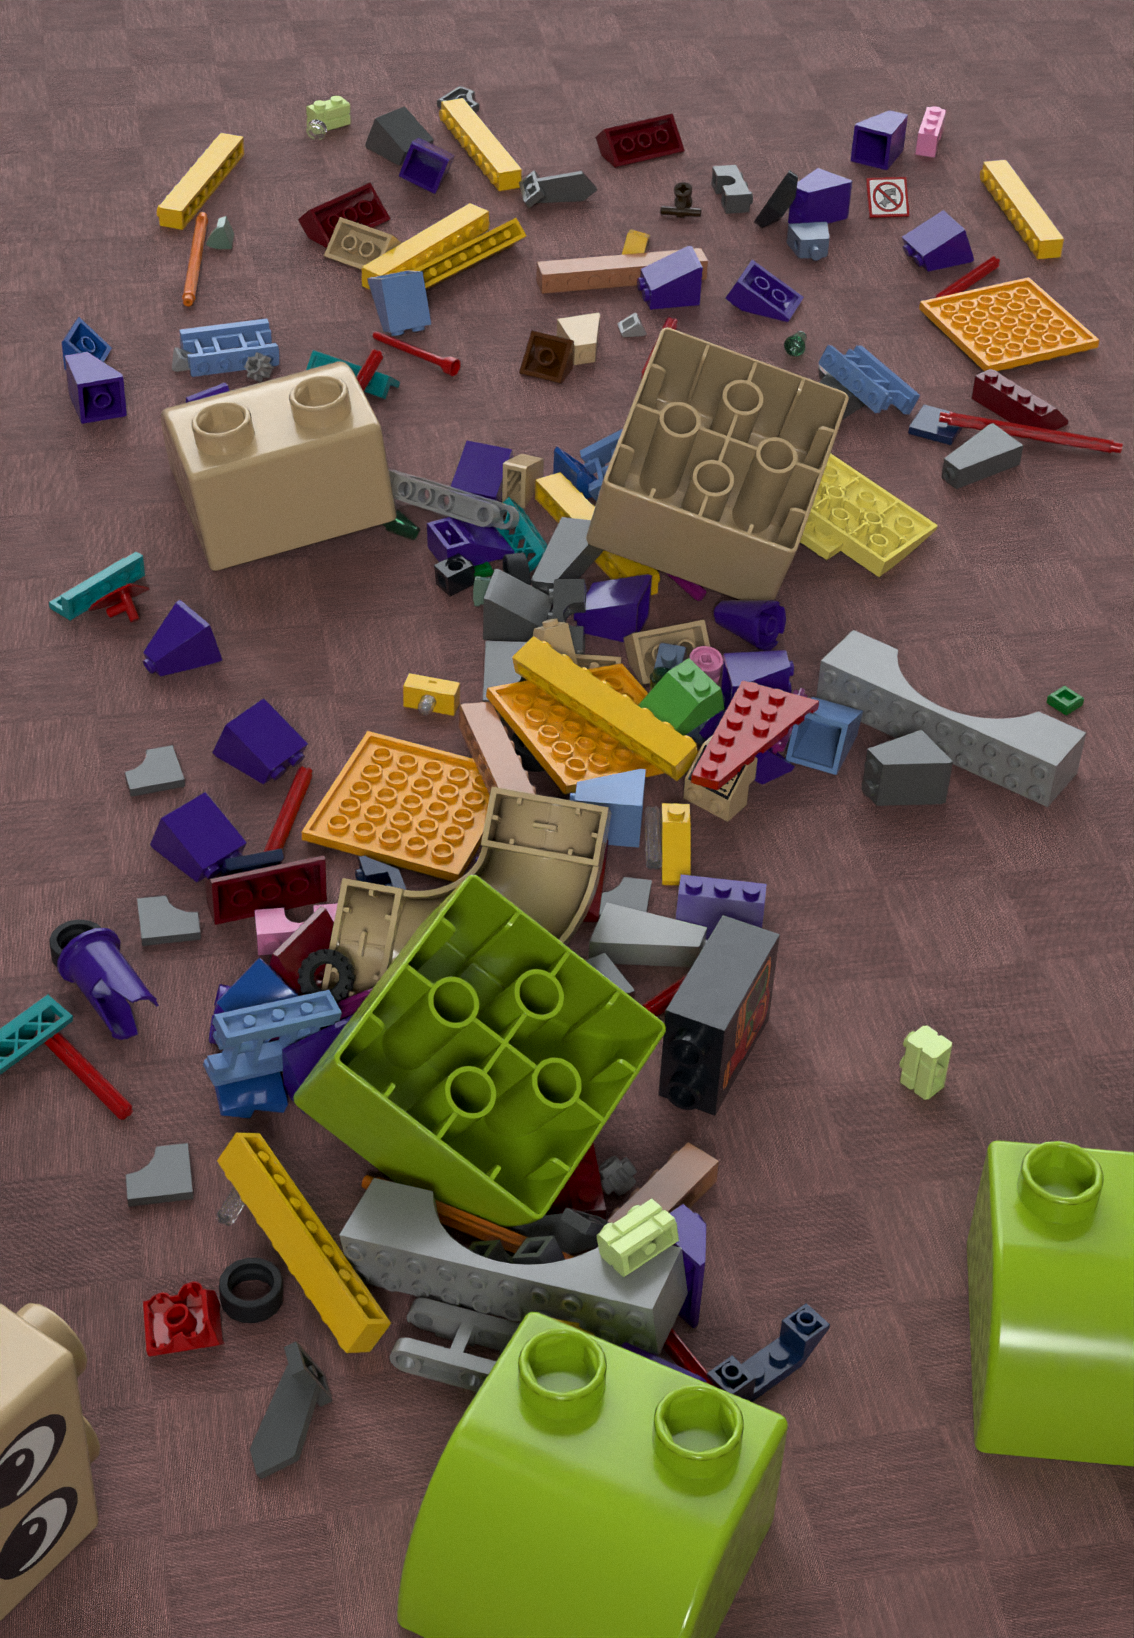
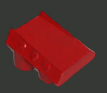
(182, 1320)

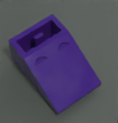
(474, 543)

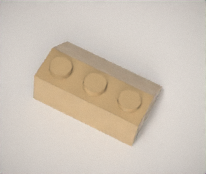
(358, 244)
(644, 645)

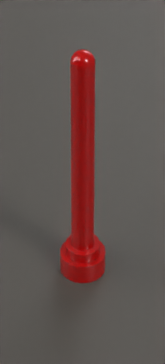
(448, 364)

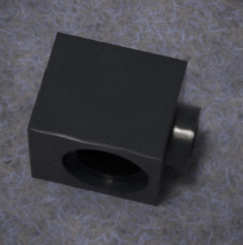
(454, 574)

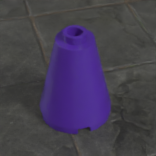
(752, 620)

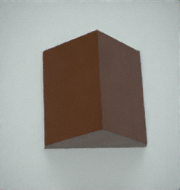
(548, 357)

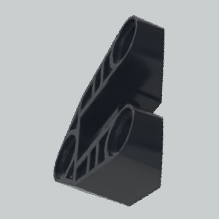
(779, 201)

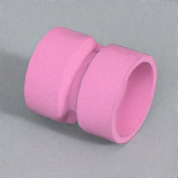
(708, 660)

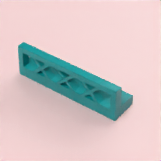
(377, 386)
(524, 530)
(82, 596)
(24, 1026)

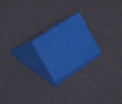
(84, 339)
(573, 471)

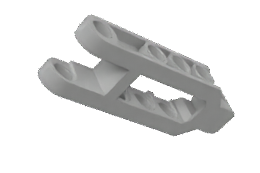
(461, 506)
(464, 1329)

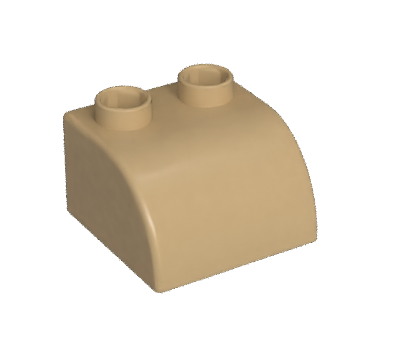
(279, 464)

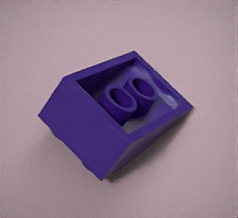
(763, 294)

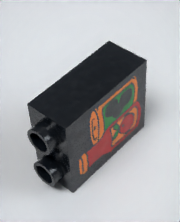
(717, 1015)

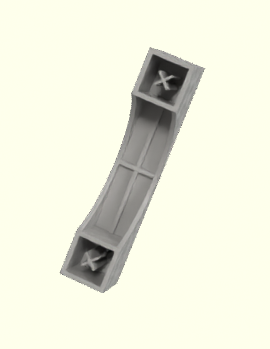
(1022, 753)
(402, 1247)

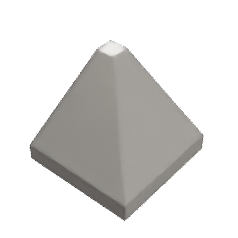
(631, 326)
(180, 360)

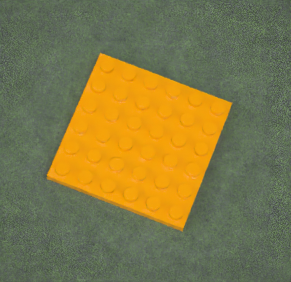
(1008, 325)
(562, 739)
(404, 807)

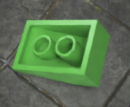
(684, 697)

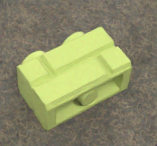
(331, 112)
(925, 1061)
(637, 1237)

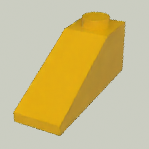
(635, 242)
(675, 842)

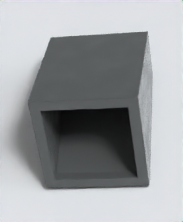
(394, 133)
(512, 609)
(907, 772)

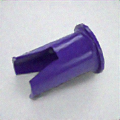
(104, 978)

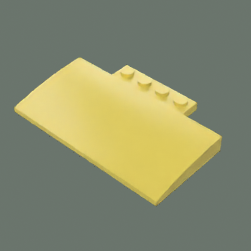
(862, 521)

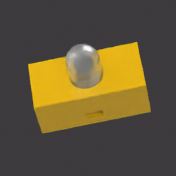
(431, 695)

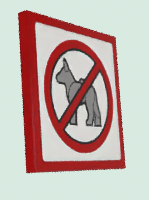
(887, 197)

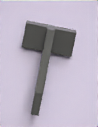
(556, 188)
(572, 1229)
(289, 1413)

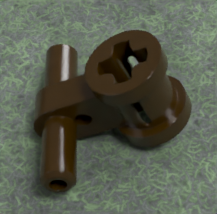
(682, 202)

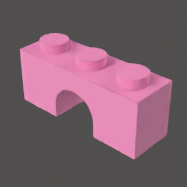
(930, 131)
(275, 928)

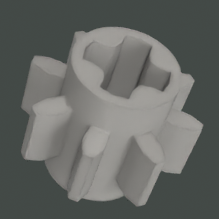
(258, 367)
(617, 1175)

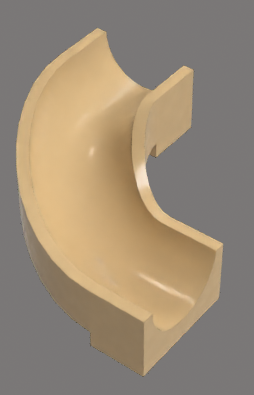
(533, 852)

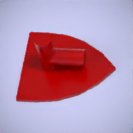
(123, 597)

